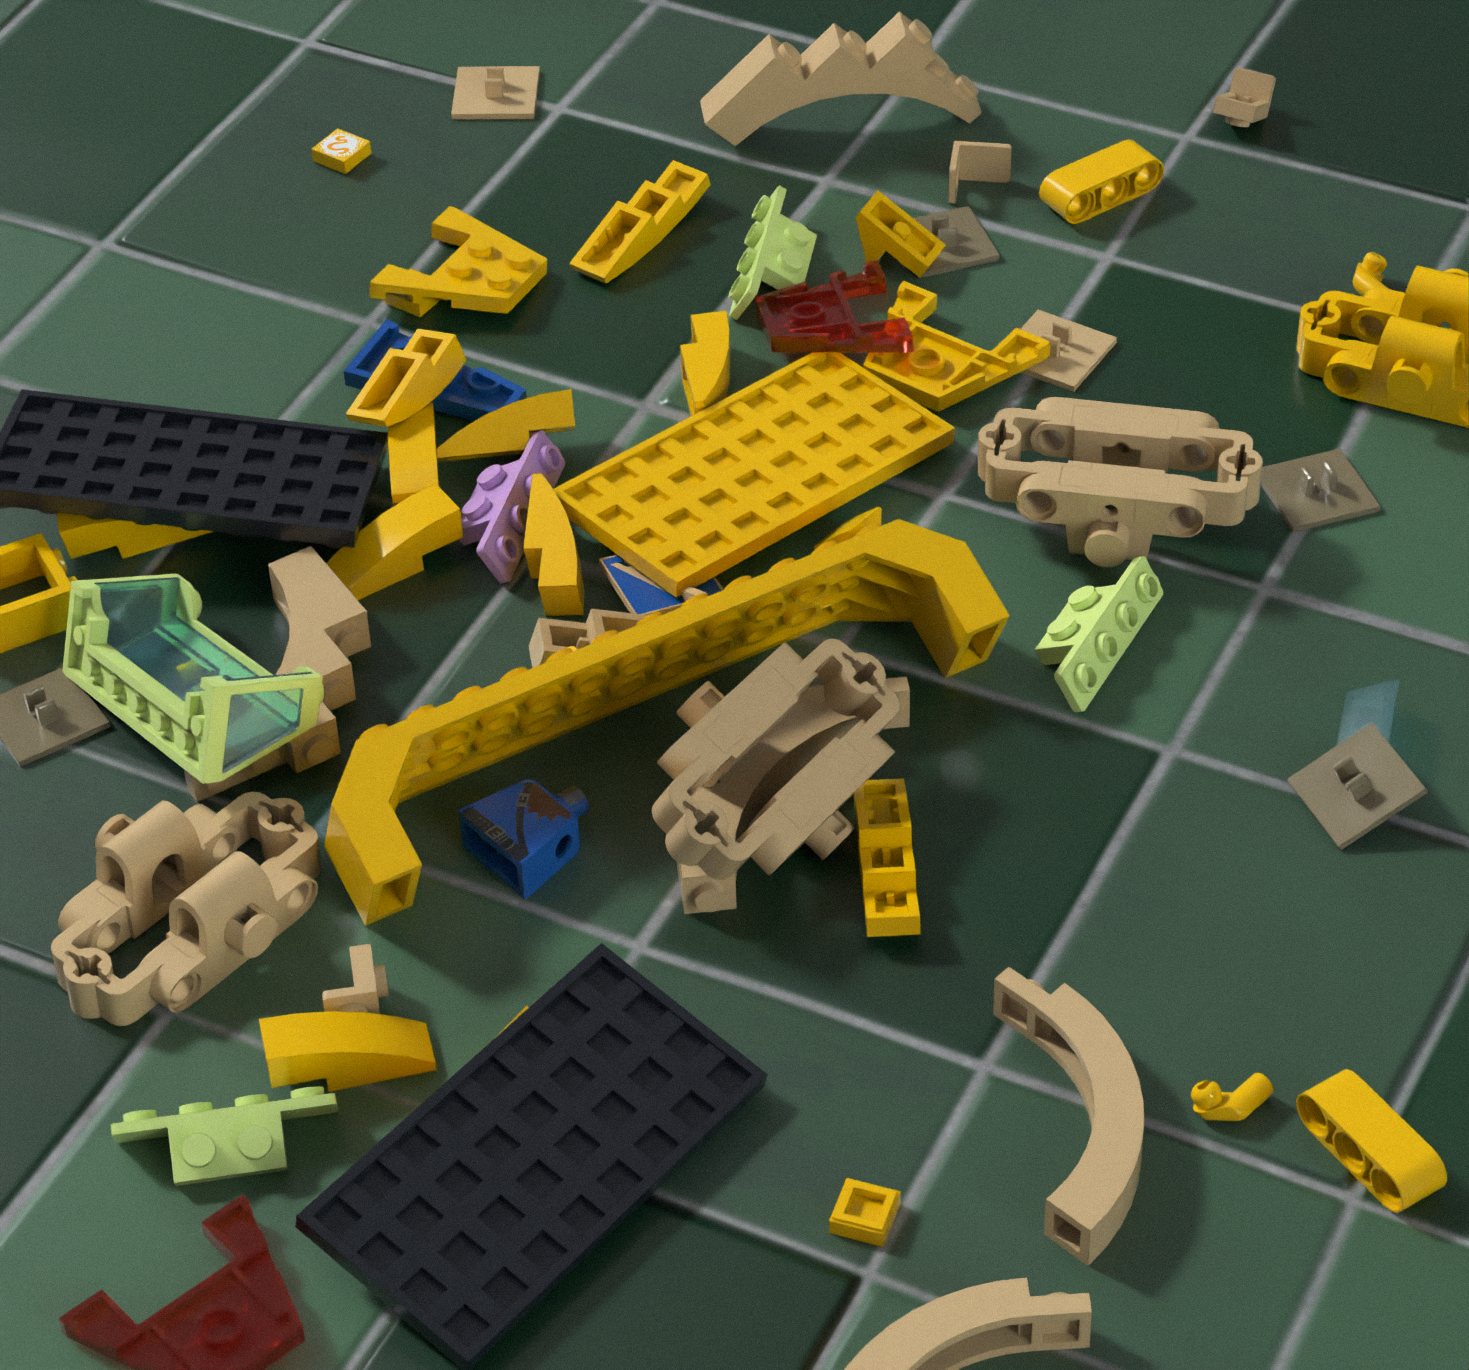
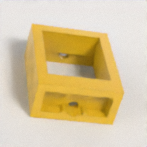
(40, 613)

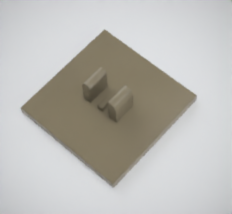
(964, 240)
(1317, 490)
(47, 717)
(1356, 786)

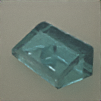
(1369, 705)

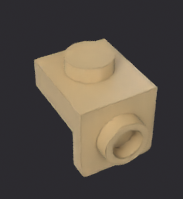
(1247, 98)
(368, 985)

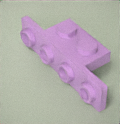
(500, 505)

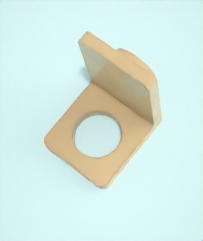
(978, 163)

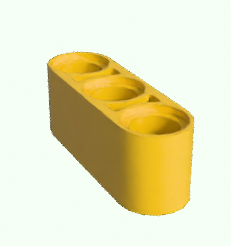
(1101, 181)
(1371, 1140)

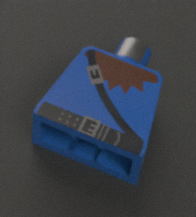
(524, 833)

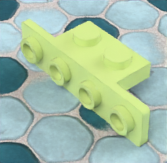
(776, 252)
(1097, 631)
(226, 1140)

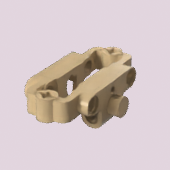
(1118, 462)
(733, 725)
(194, 873)

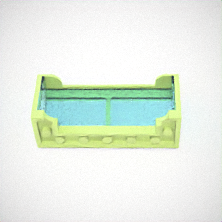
(177, 680)

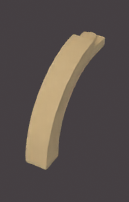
(1101, 1188)
(978, 1326)

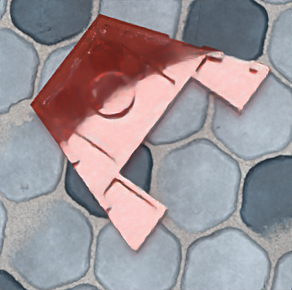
(823, 321)
(224, 1323)

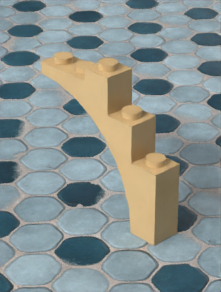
(837, 64)
(323, 631)

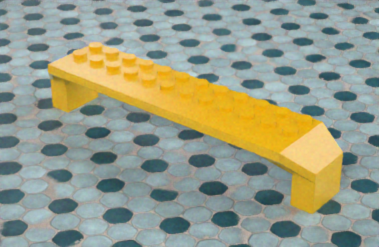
(876, 576)

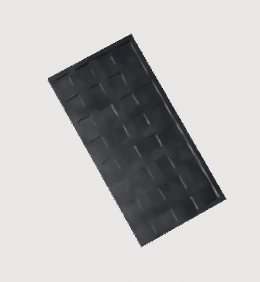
(188, 468)
(530, 1155)

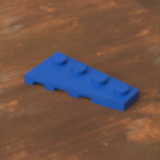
(466, 396)

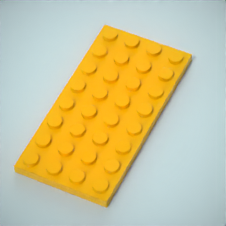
(752, 469)

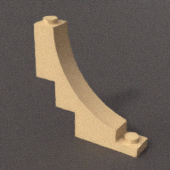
(764, 772)

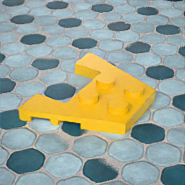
(481, 275)
(945, 367)

